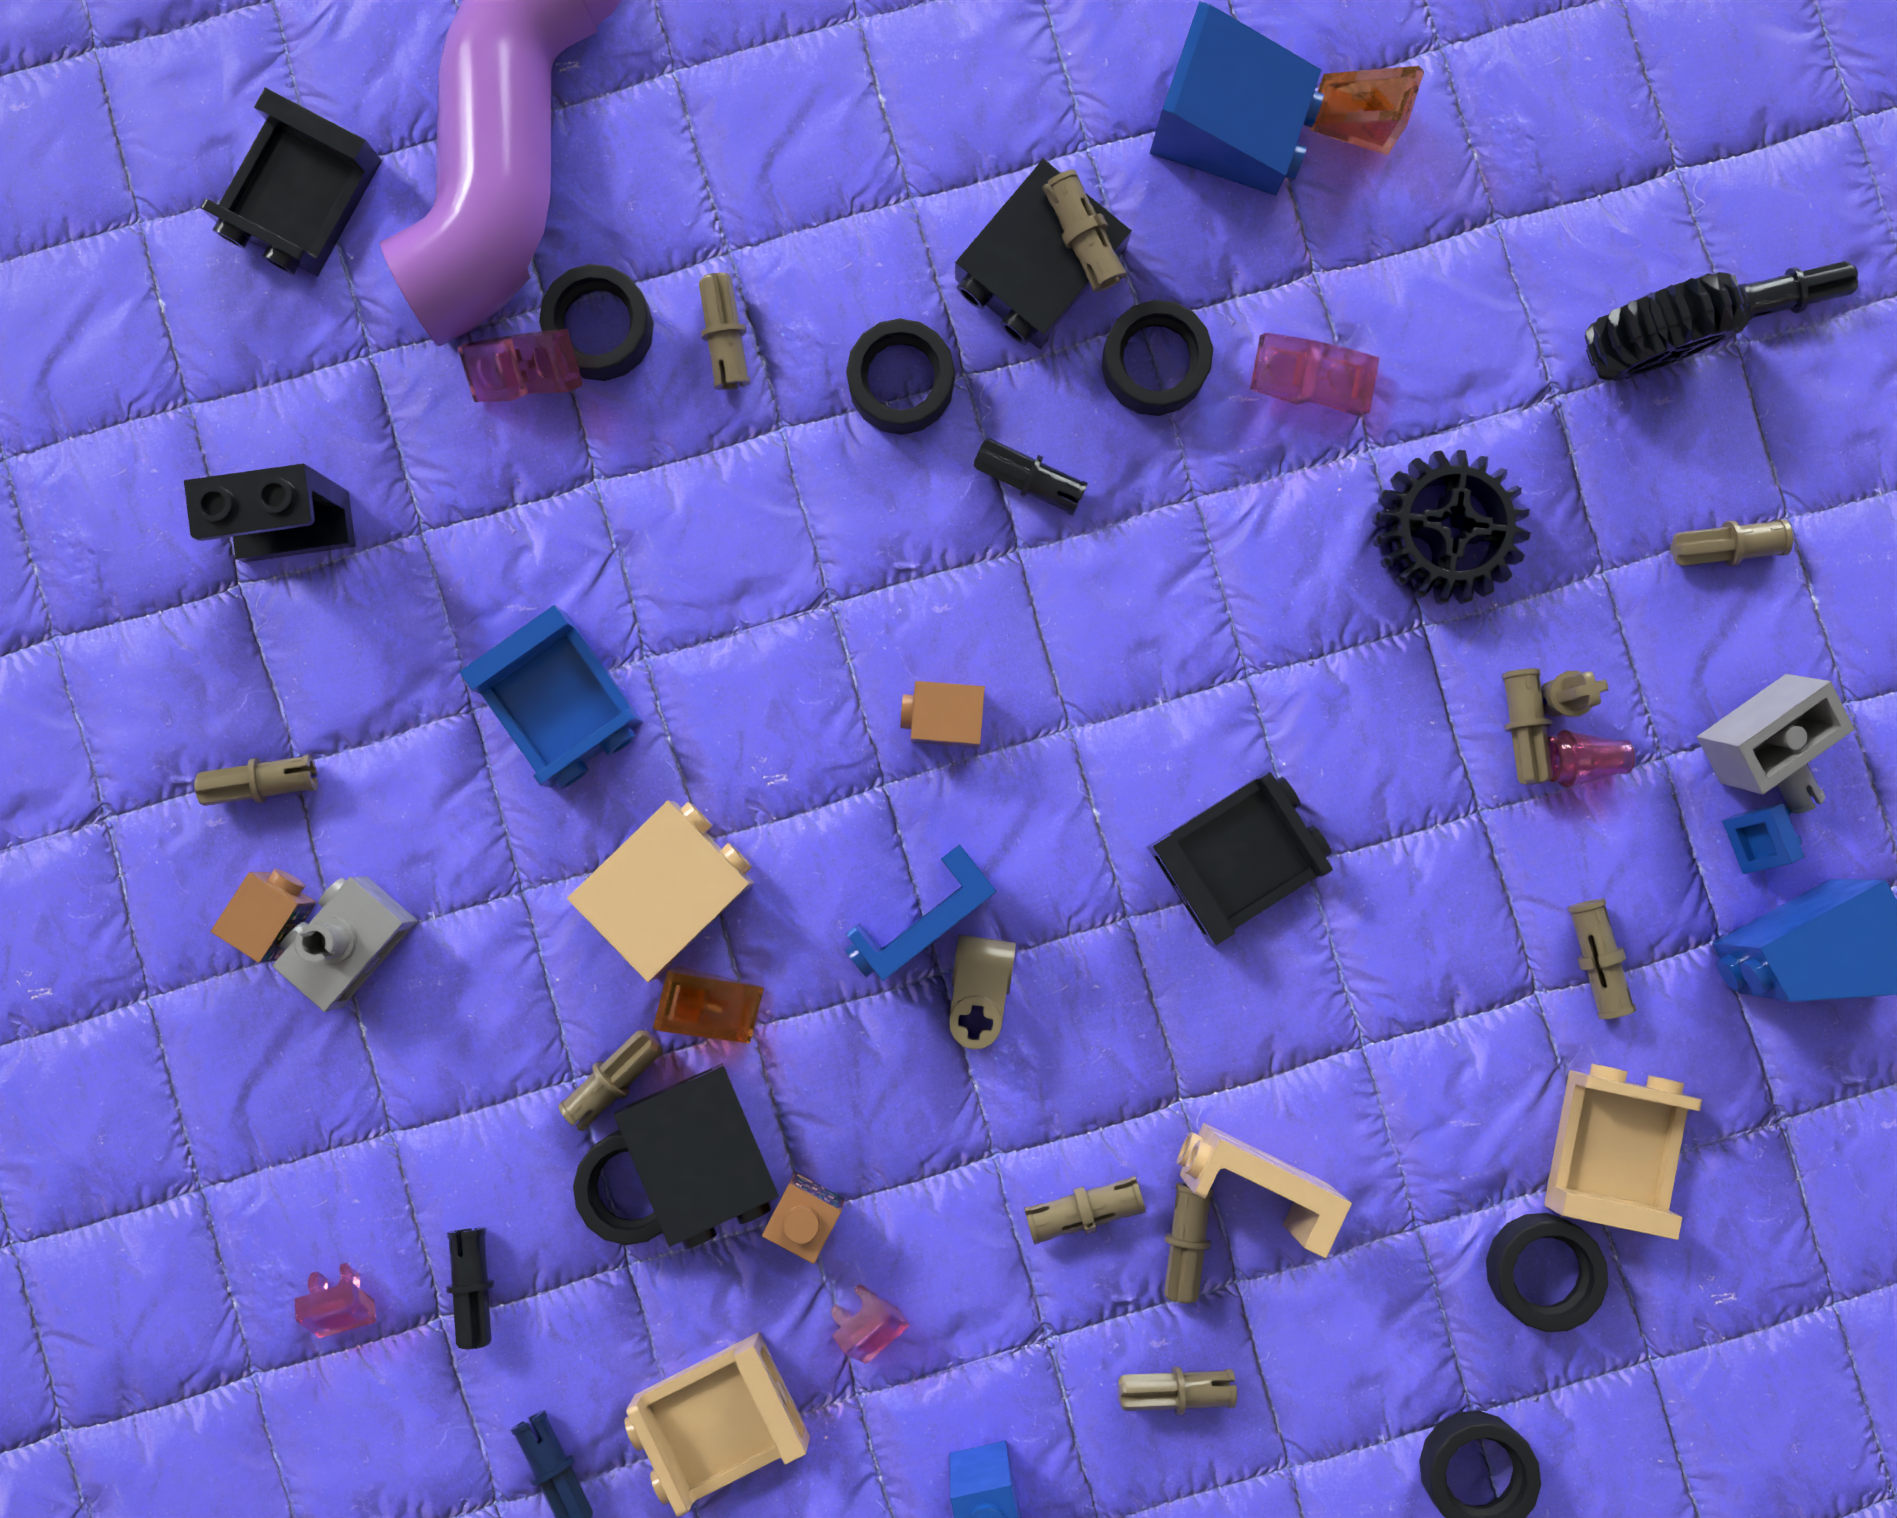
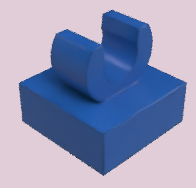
(1763, 838)

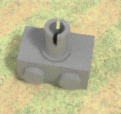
(1776, 737)
(343, 941)

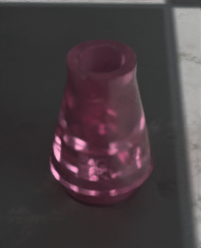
(1585, 757)

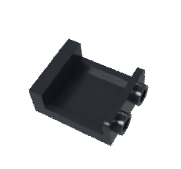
(294, 186)
(1023, 265)
(271, 512)
(1241, 856)
(696, 1157)

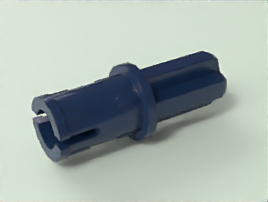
(552, 1468)

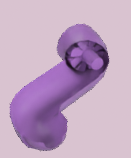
(489, 160)

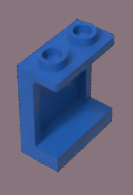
(553, 698)
(888, 959)

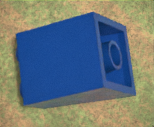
(1237, 104)
(1817, 946)

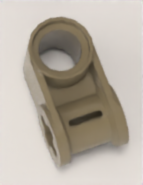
(983, 979)

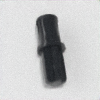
(1800, 288)
(1030, 475)
(470, 1287)

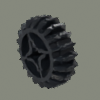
(1667, 326)
(1460, 482)

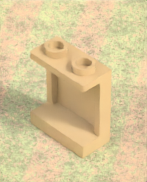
(662, 888)
(1619, 1151)
(1316, 1206)
(715, 1423)

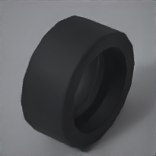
(594, 278)
(1180, 321)
(905, 333)
(591, 1206)
(1580, 1302)
(1458, 1430)

